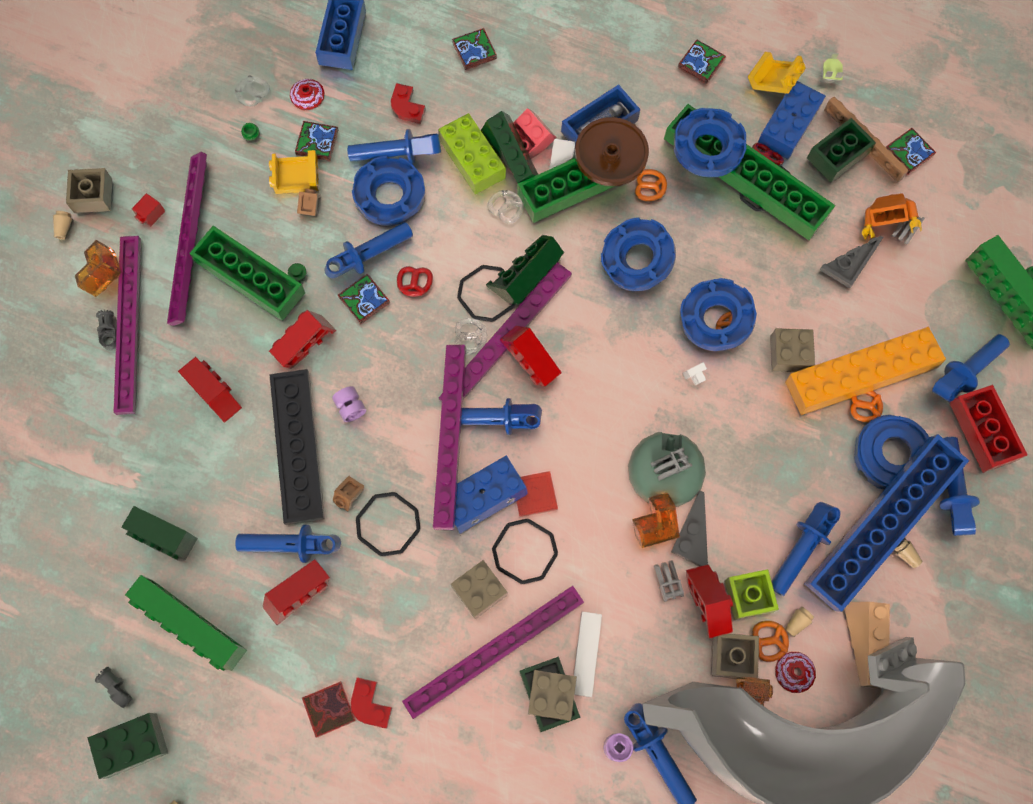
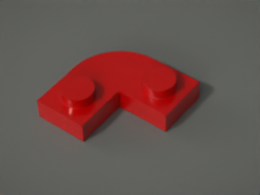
(403, 107)
(363, 705)

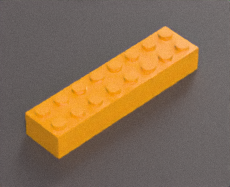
(865, 370)

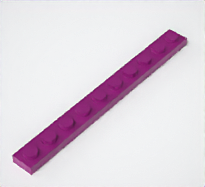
(187, 238)
(522, 317)
(127, 326)
(449, 438)
(492, 652)

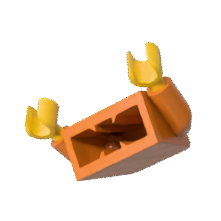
(890, 210)

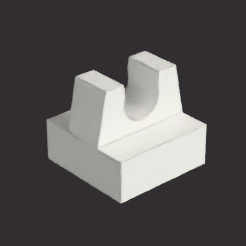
(696, 373)

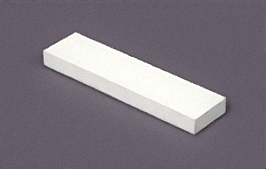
(587, 653)

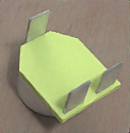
(832, 68)

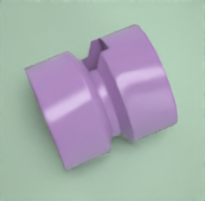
(348, 403)
(618, 747)

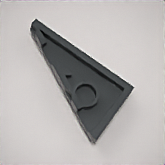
(849, 266)
(693, 537)

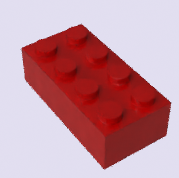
(988, 428)

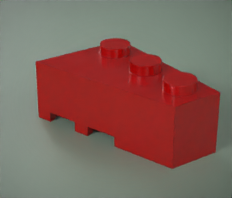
(300, 338)
(531, 355)
(210, 389)
(295, 591)
(712, 600)

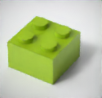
(751, 594)

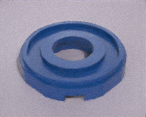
(715, 123)
(382, 171)
(623, 238)
(723, 293)
(869, 445)

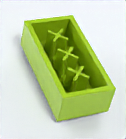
(472, 153)

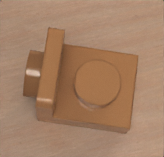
(308, 202)
(347, 493)

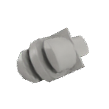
(906, 225)
(673, 463)
(668, 580)

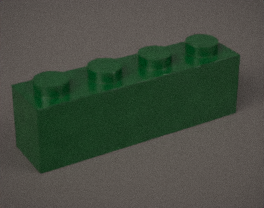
(508, 146)
(527, 270)

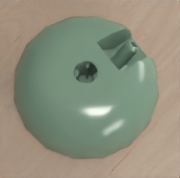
(680, 486)

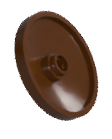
(611, 151)

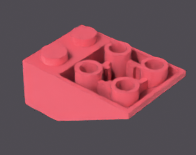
(533, 133)

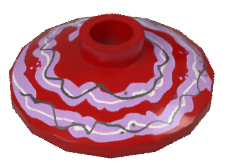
(309, 99)
(785, 672)

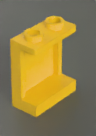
(776, 75)
(294, 173)

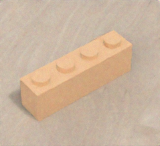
(869, 633)

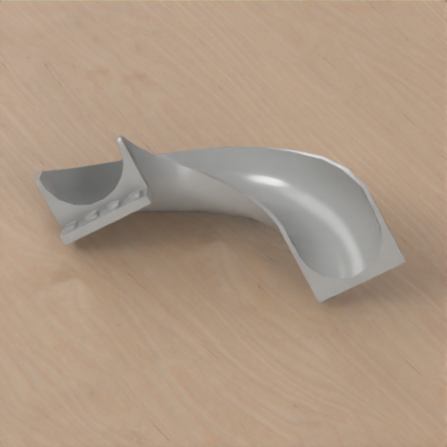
(837, 764)

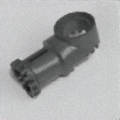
(106, 328)
(113, 685)

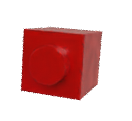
(148, 210)

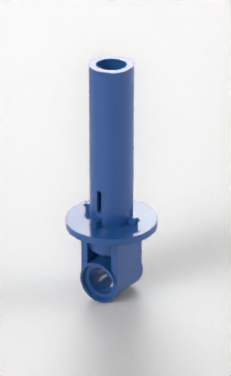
(409, 146)
(354, 257)
(962, 376)
(511, 415)
(959, 502)
(814, 531)
(305, 543)
(650, 739)

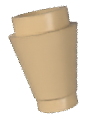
(62, 222)
(907, 552)
(800, 620)

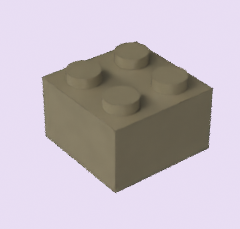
(89, 190)
(792, 349)
(479, 589)
(735, 656)
(552, 695)

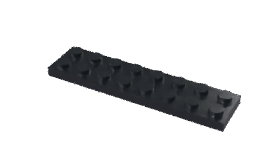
(296, 447)

